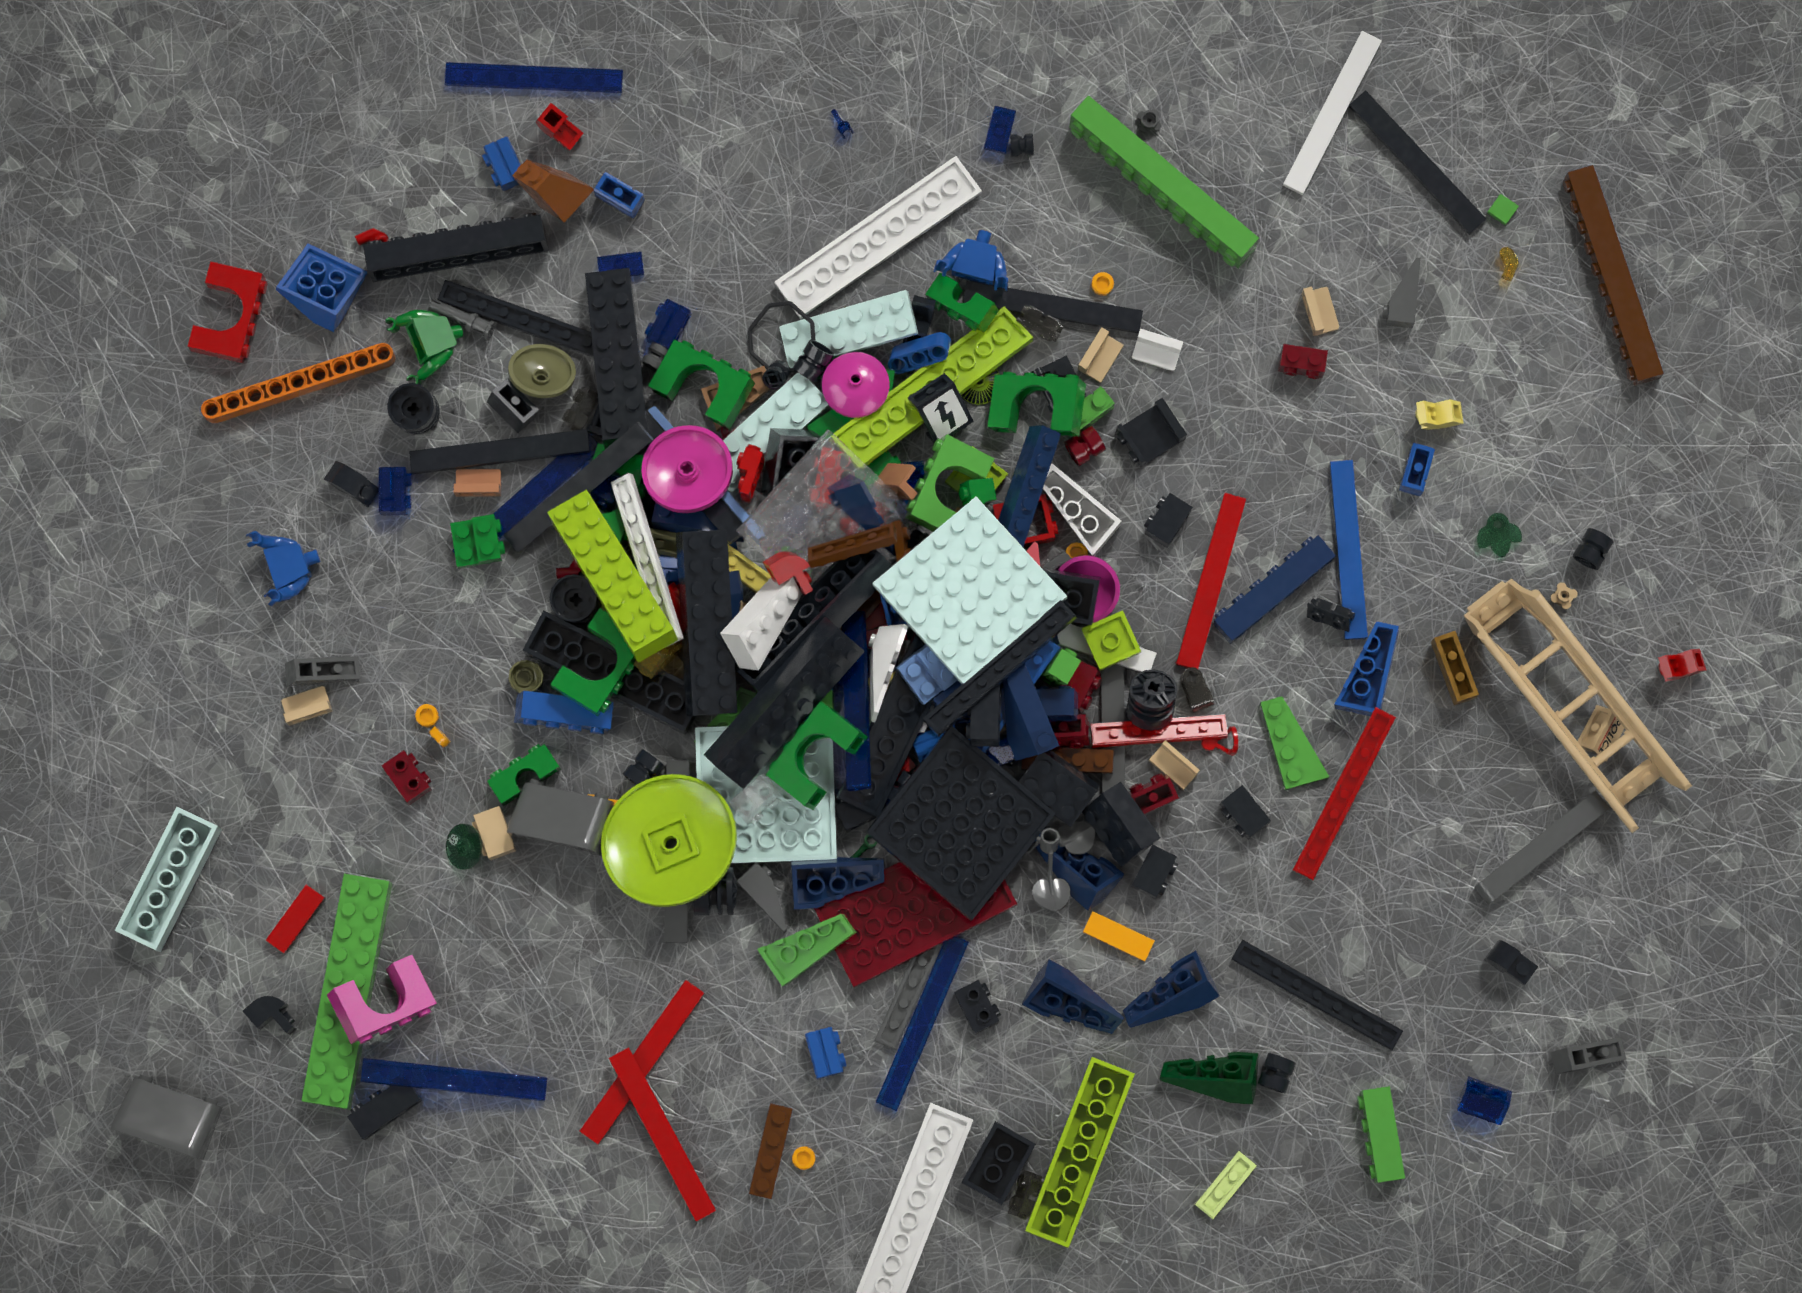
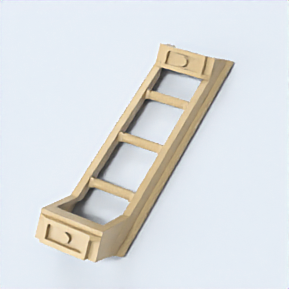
(1502, 603)

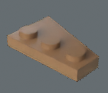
(758, 391)

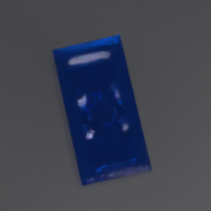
(1000, 130)
(619, 261)

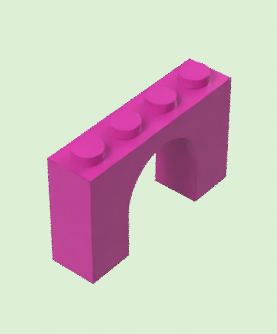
(362, 1022)

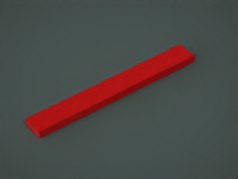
(1211, 581)
(1344, 793)
(646, 1057)
(662, 1134)

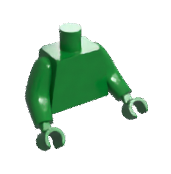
(430, 338)

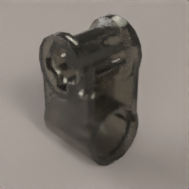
(1197, 694)

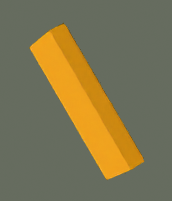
(1118, 936)

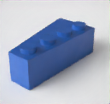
(1370, 673)
(559, 711)

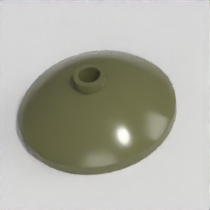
(541, 371)

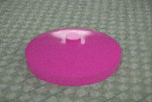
(687, 469)

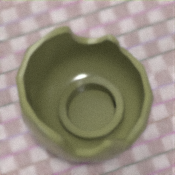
(525, 676)

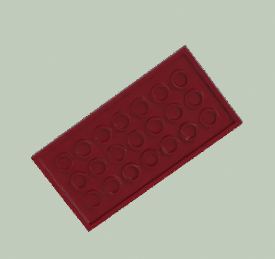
(901, 922)

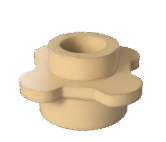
(1558, 599)

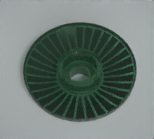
(463, 846)

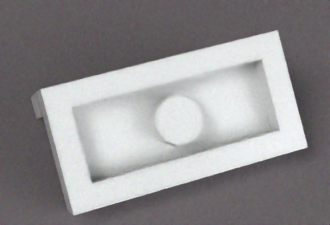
(1157, 350)

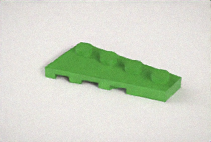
(1292, 750)
(800, 951)

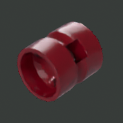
(1084, 446)

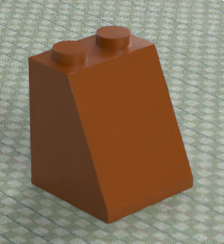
(552, 188)

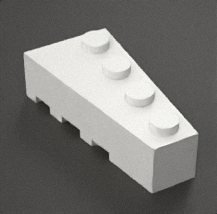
(1083, 513)
(760, 623)

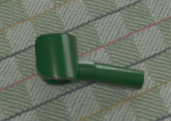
(864, 847)

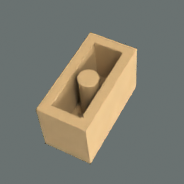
(493, 832)

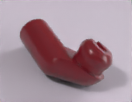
(572, 569)

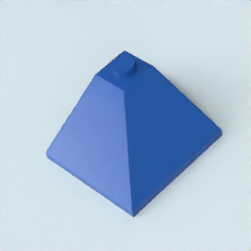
(321, 286)

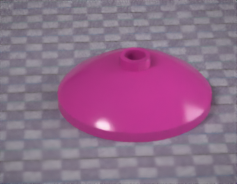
(857, 398)
(1109, 583)

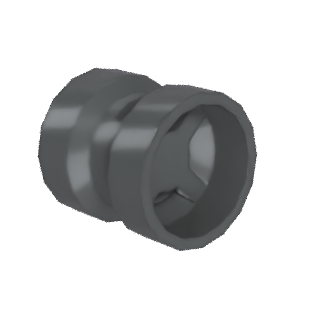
(654, 357)

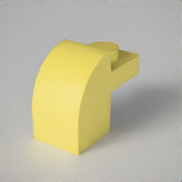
(1439, 414)

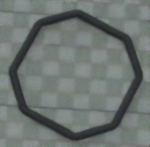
(759, 317)

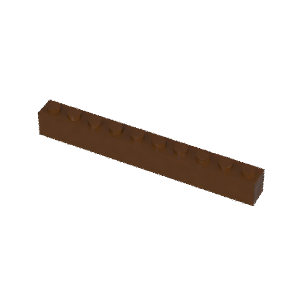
(1613, 275)

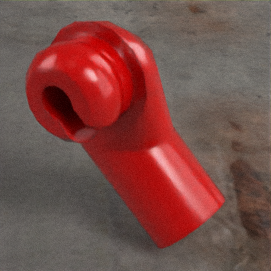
(371, 235)

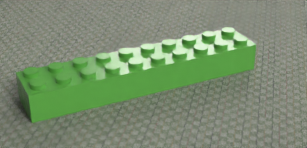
(1163, 182)
(351, 957)

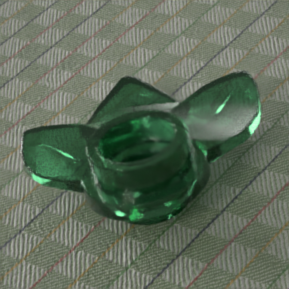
(1498, 538)

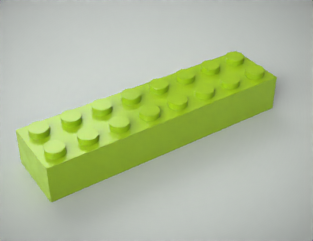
(612, 576)
(1079, 1152)

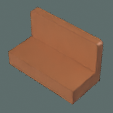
(895, 478)
(477, 483)

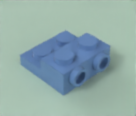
(925, 674)

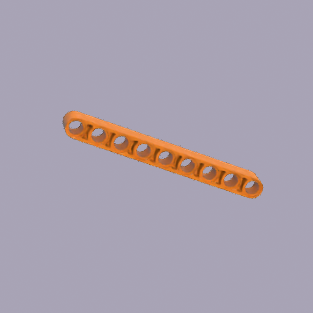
(286, 381)

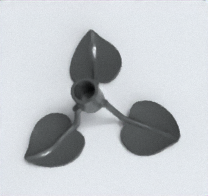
(1078, 840)

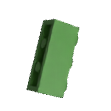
(1060, 668)

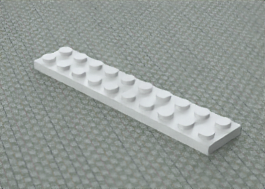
(878, 236)
(916, 1202)

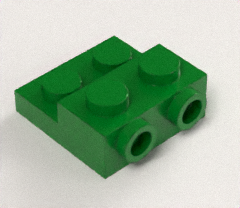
(477, 541)

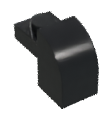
(923, 313)
(352, 483)
(1510, 960)
(267, 1008)

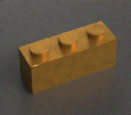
(1454, 668)

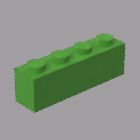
(1382, 1134)

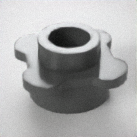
(1153, 116)

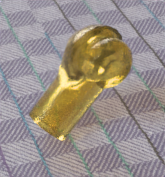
(1510, 261)

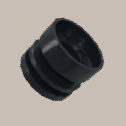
(404, 400)
(567, 590)
(1151, 699)
(722, 894)

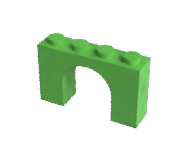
(948, 455)

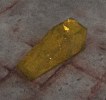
(657, 662)

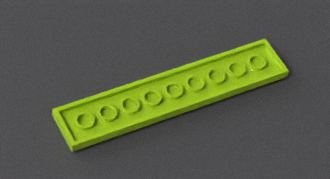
(966, 365)

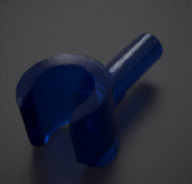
(842, 125)

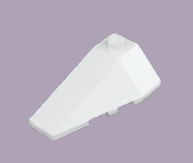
(882, 660)

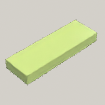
(1225, 1185)

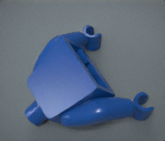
(976, 262)
(286, 564)

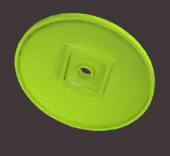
(661, 811)

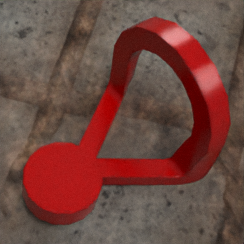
(1209, 745)

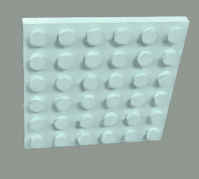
(969, 590)
(789, 829)

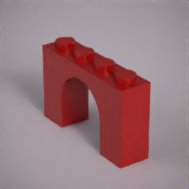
(233, 342)

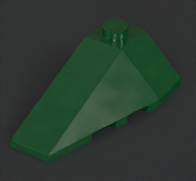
(1223, 1078)

